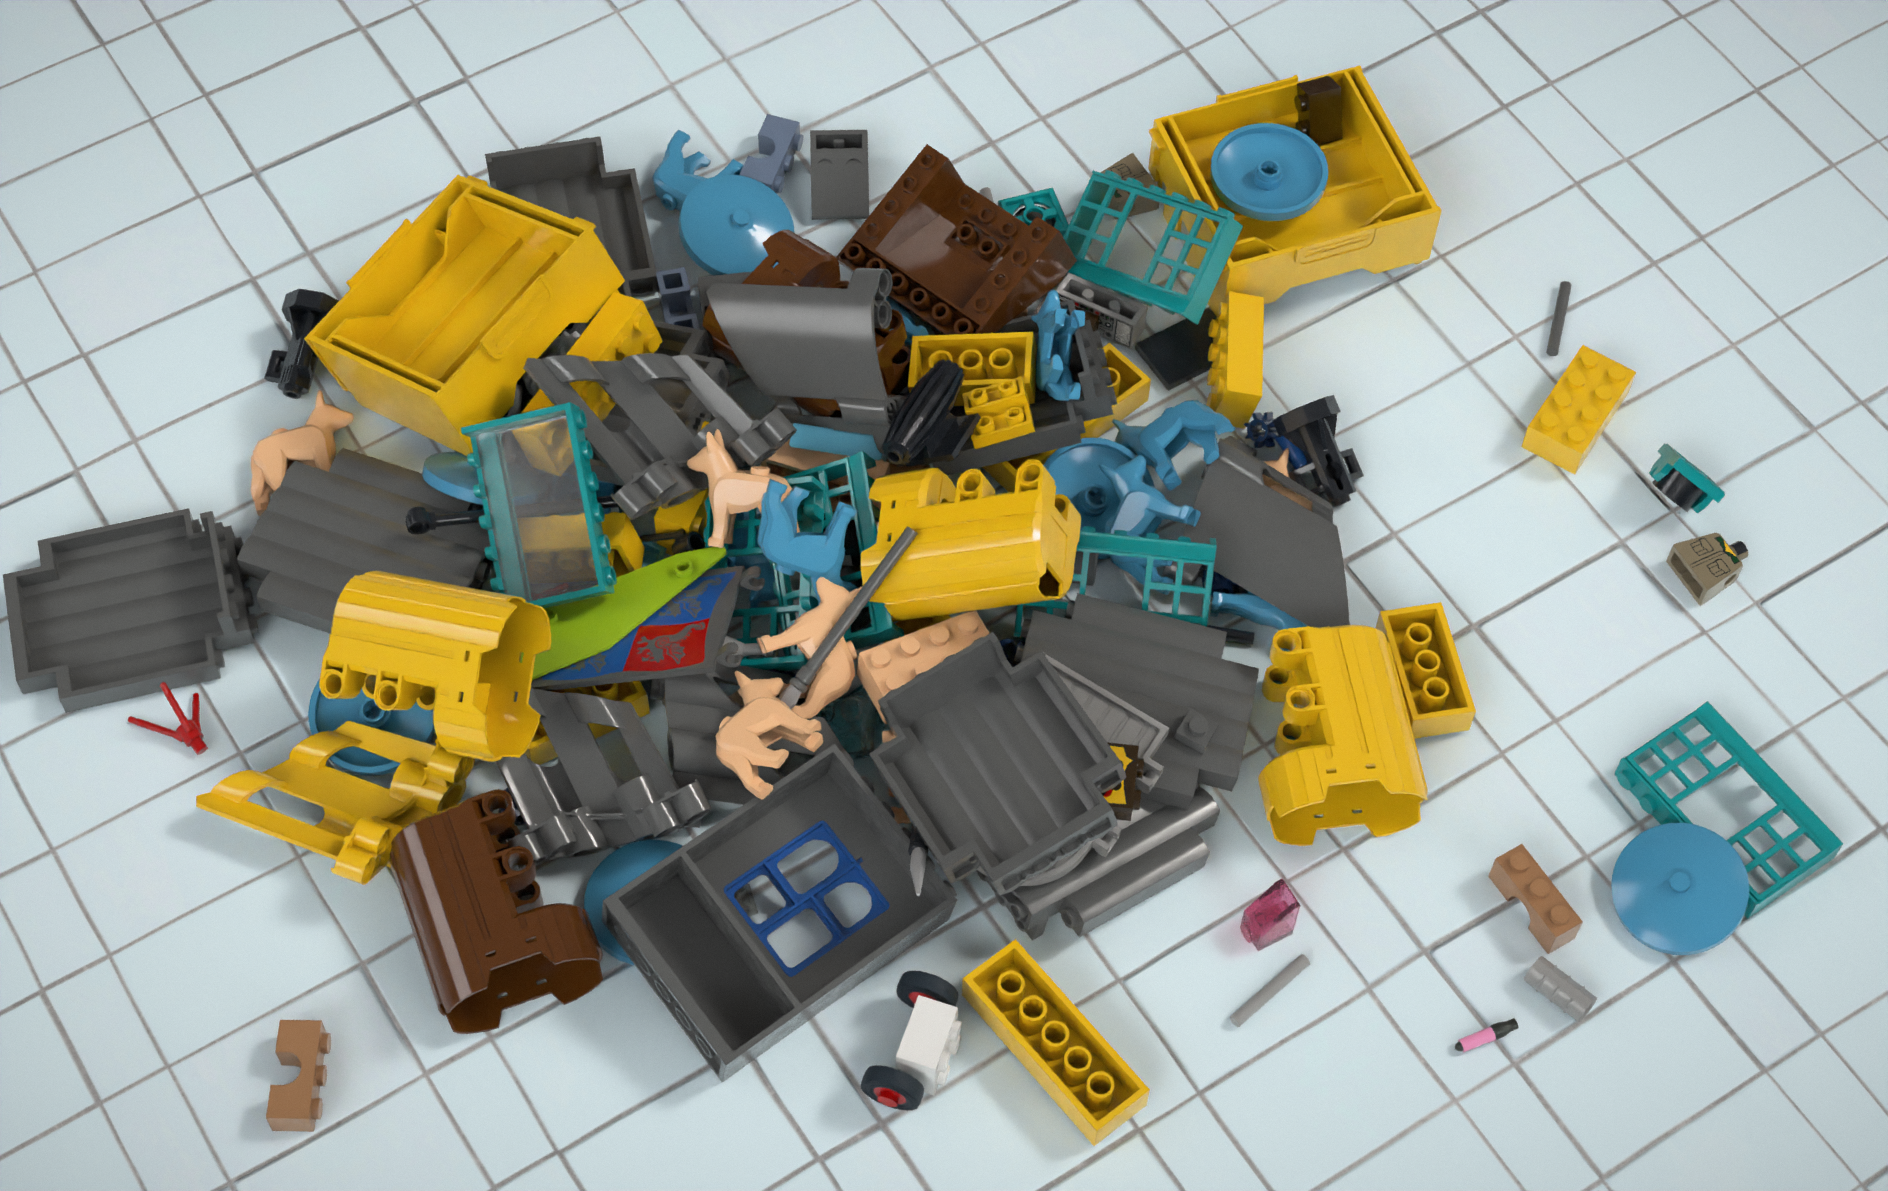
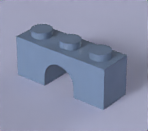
(778, 140)
(676, 298)

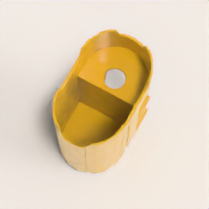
(972, 543)
(430, 646)
(1349, 733)

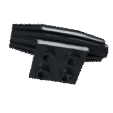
(923, 426)

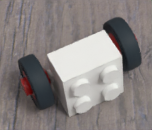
(925, 1046)

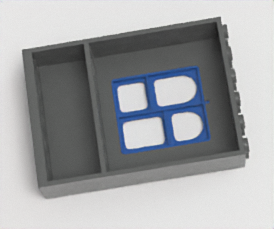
(717, 964)

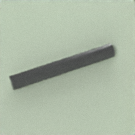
(1558, 318)

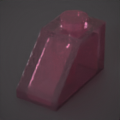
(1270, 916)

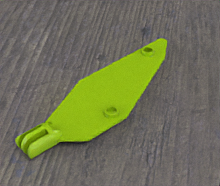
(600, 622)

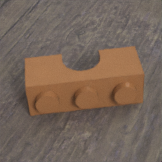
(1551, 916)
(298, 1103)

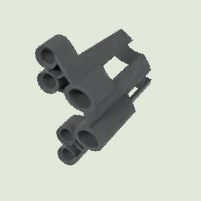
(656, 446)
(694, 713)
(579, 801)

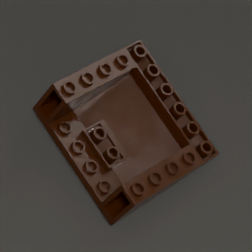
(956, 252)

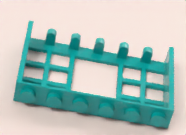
(1090, 214)
(865, 521)
(812, 522)
(1143, 547)
(1665, 811)

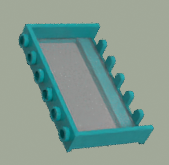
(541, 506)

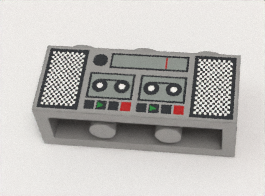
(1120, 317)

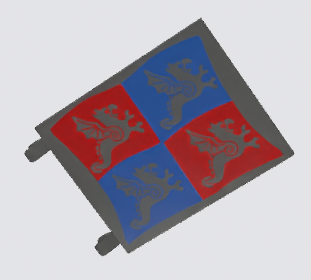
(674, 641)

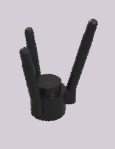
(683, 541)

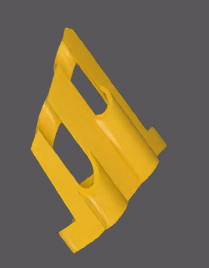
(358, 814)

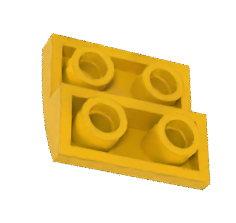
(1002, 410)

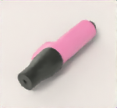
(1486, 1035)

